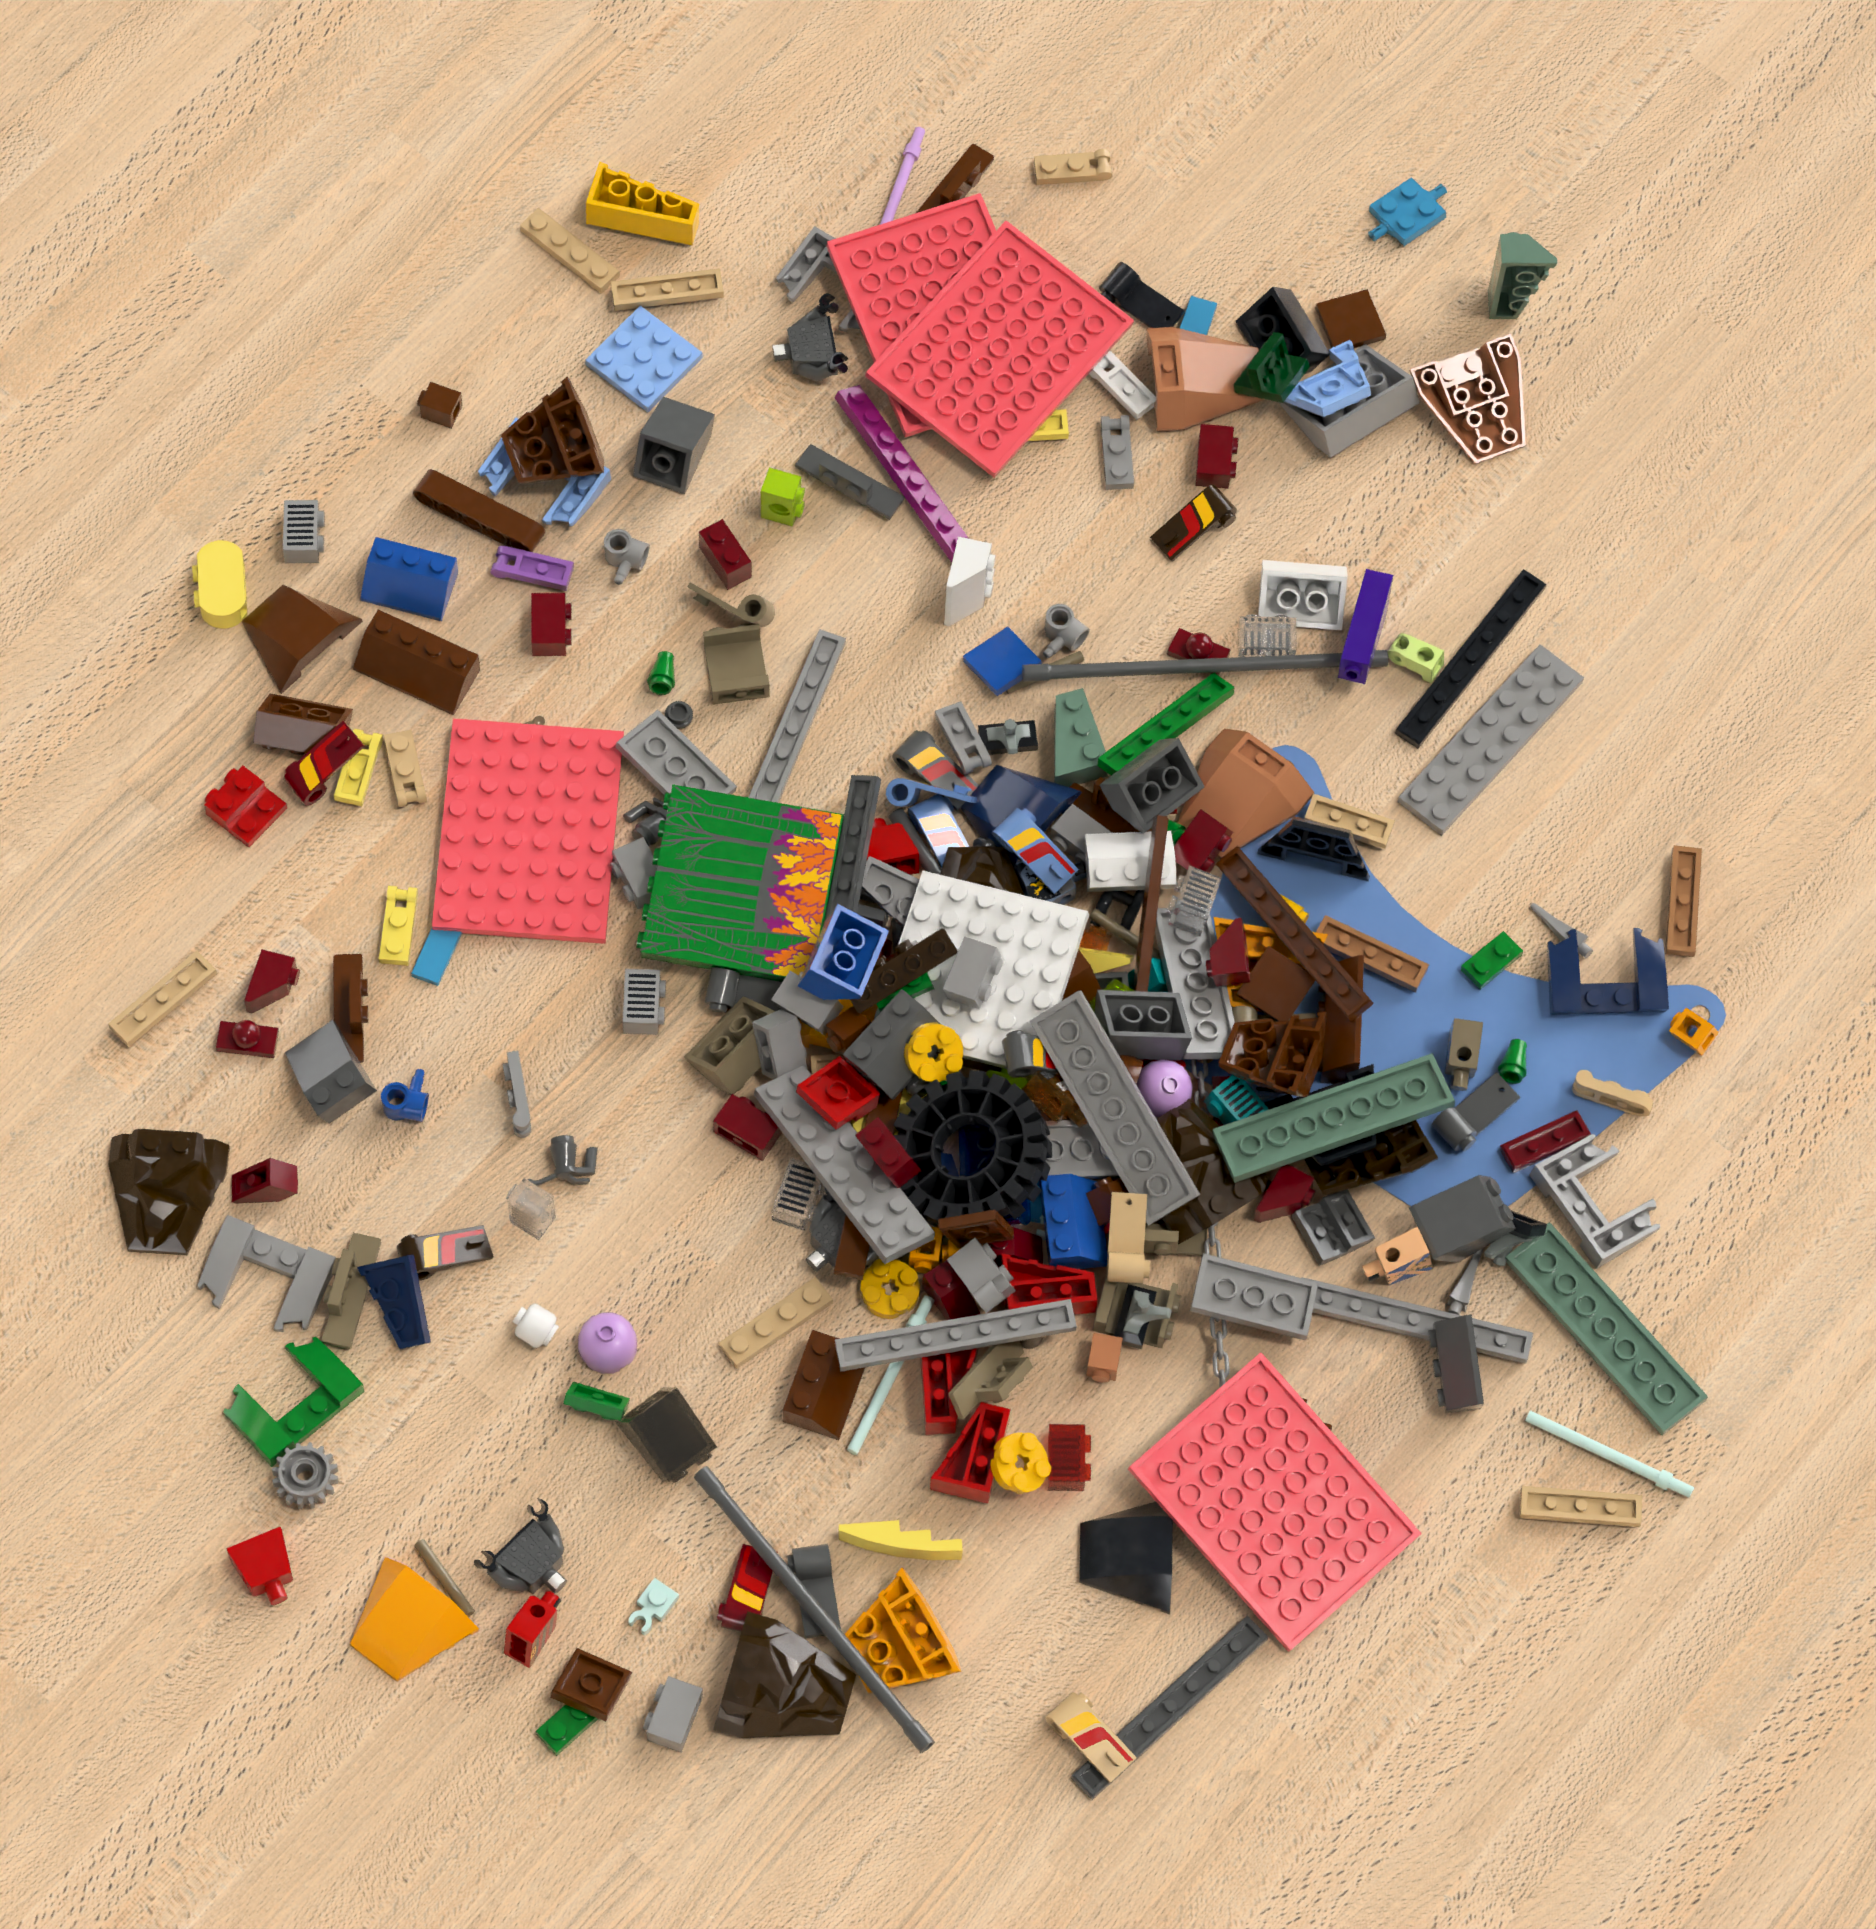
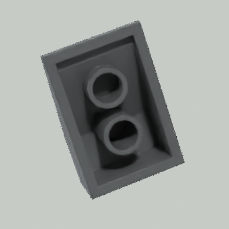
(329, 1072)

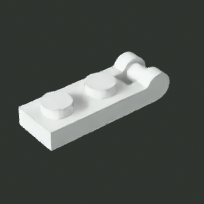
(1124, 386)

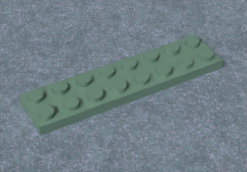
(1333, 1117)
(1606, 1329)

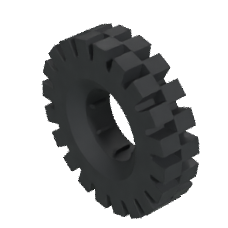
(1018, 1154)

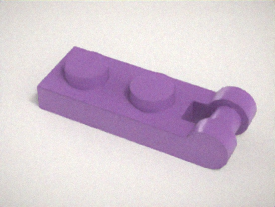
(532, 568)

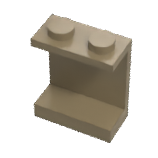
(736, 664)
(1111, 1305)

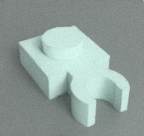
(655, 1602)

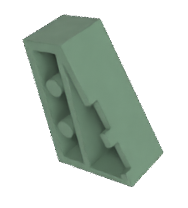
(1076, 740)

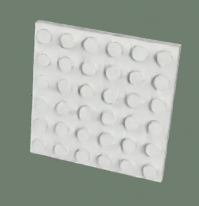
(1036, 947)

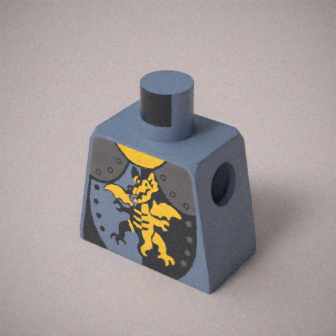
(1033, 886)

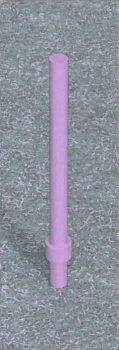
(910, 154)

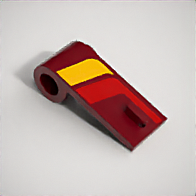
(321, 763)
(746, 1590)

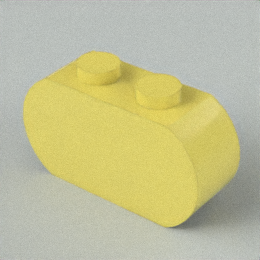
(221, 584)

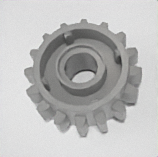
(305, 1491)

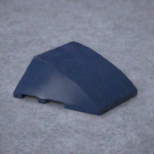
(1009, 789)

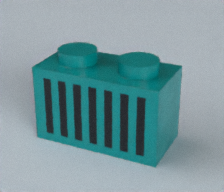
(1233, 1101)

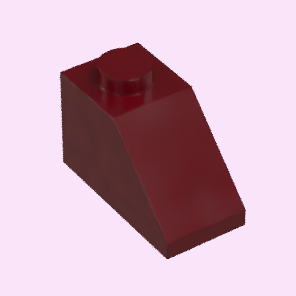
(1230, 957)
(271, 980)
(265, 1182)
(1285, 1194)
(1023, 1246)
(949, 1292)

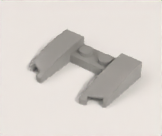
(806, 265)
(1600, 1239)
(241, 1242)

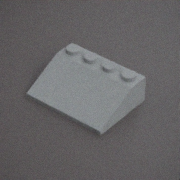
(1391, 395)

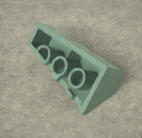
(1516, 274)

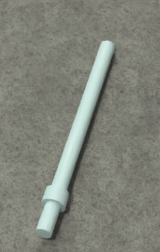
(886, 1382)
(1662, 1478)

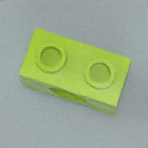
(782, 497)

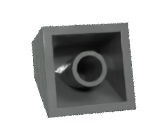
(672, 444)
(1463, 1219)

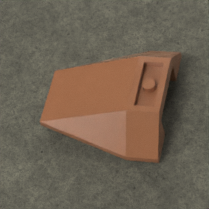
(1195, 376)
(1477, 398)
(1246, 788)

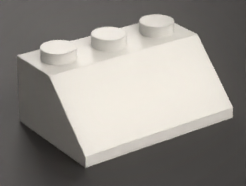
(969, 579)
(1304, 592)
(1121, 861)

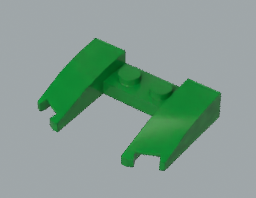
(336, 1392)

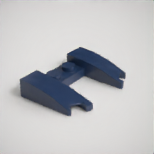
(1646, 994)

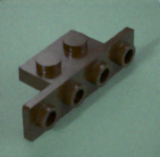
(904, 966)

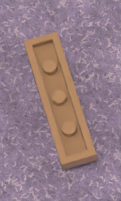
(1683, 901)
(1377, 955)

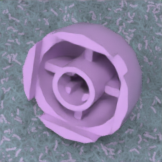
(1164, 1086)
(607, 1342)

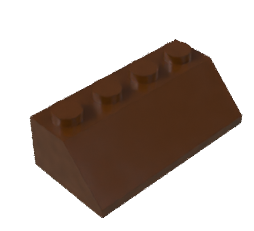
(416, 662)
(1342, 1037)

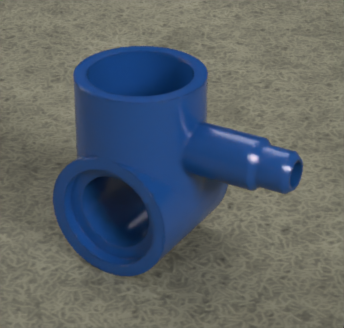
(414, 1103)

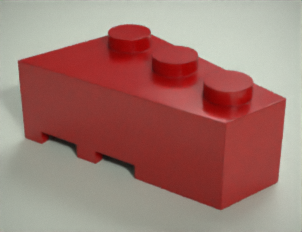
(1045, 1283)
(939, 1377)
(967, 1464)

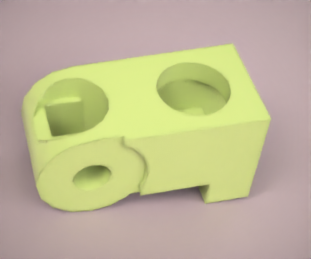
(1417, 656)

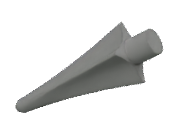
(1560, 929)
(1461, 1294)

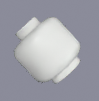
(535, 1325)

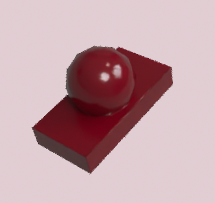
(1196, 646)
(247, 1039)

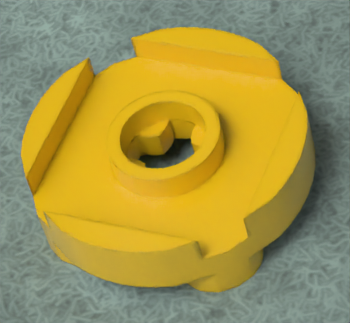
(920, 1045)
(898, 1302)
(1034, 1458)

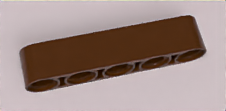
(478, 511)

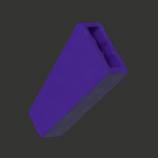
(1365, 626)

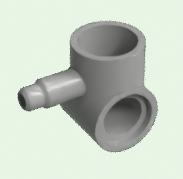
(632, 556)
(1070, 634)

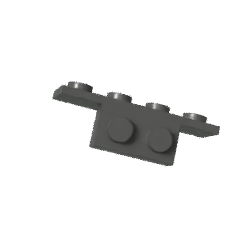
(850, 481)

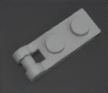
(1117, 453)
(962, 737)
(517, 1096)

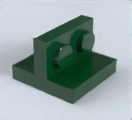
(1272, 372)

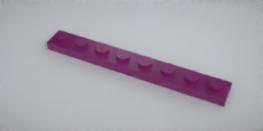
(901, 468)

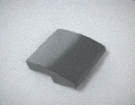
(1333, 1227)

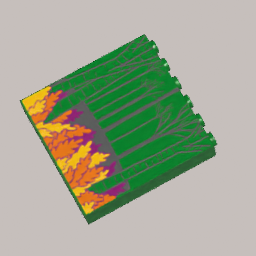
(739, 883)

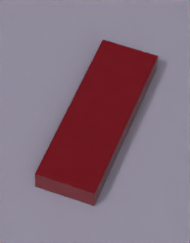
(1544, 1141)

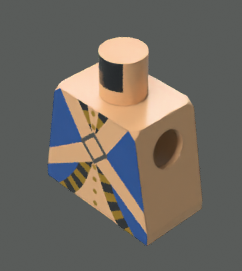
(1409, 1254)

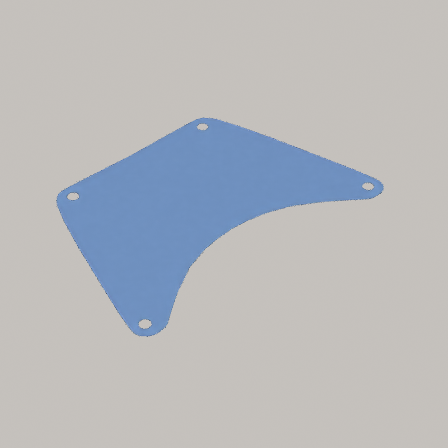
(1410, 1024)

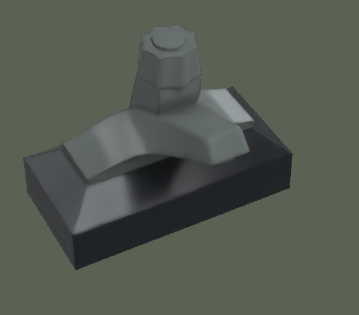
(1009, 737)
(1525, 1231)
(1135, 1315)

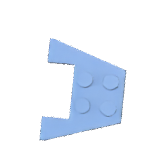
(1334, 387)

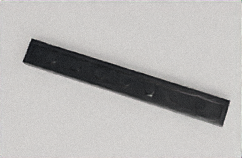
(1470, 659)

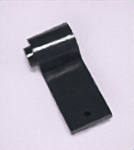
(1127, 291)

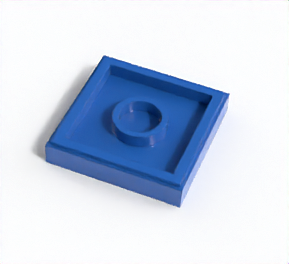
(1000, 660)

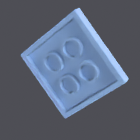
(644, 358)

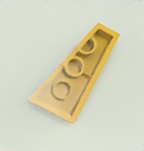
(639, 208)

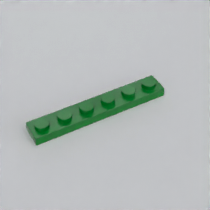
(1169, 722)

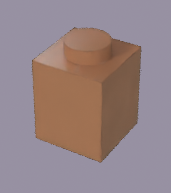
(1104, 1357)

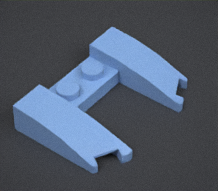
(572, 501)

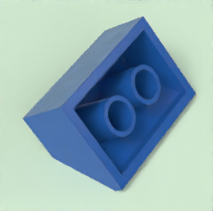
(409, 579)
(843, 956)
(1070, 1224)

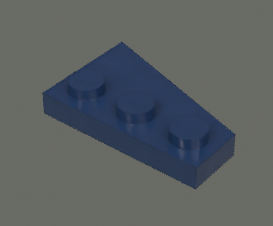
(399, 1294)

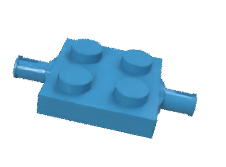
(1407, 211)

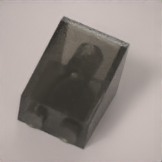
(667, 1434)

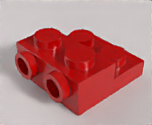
(244, 805)
(839, 1093)

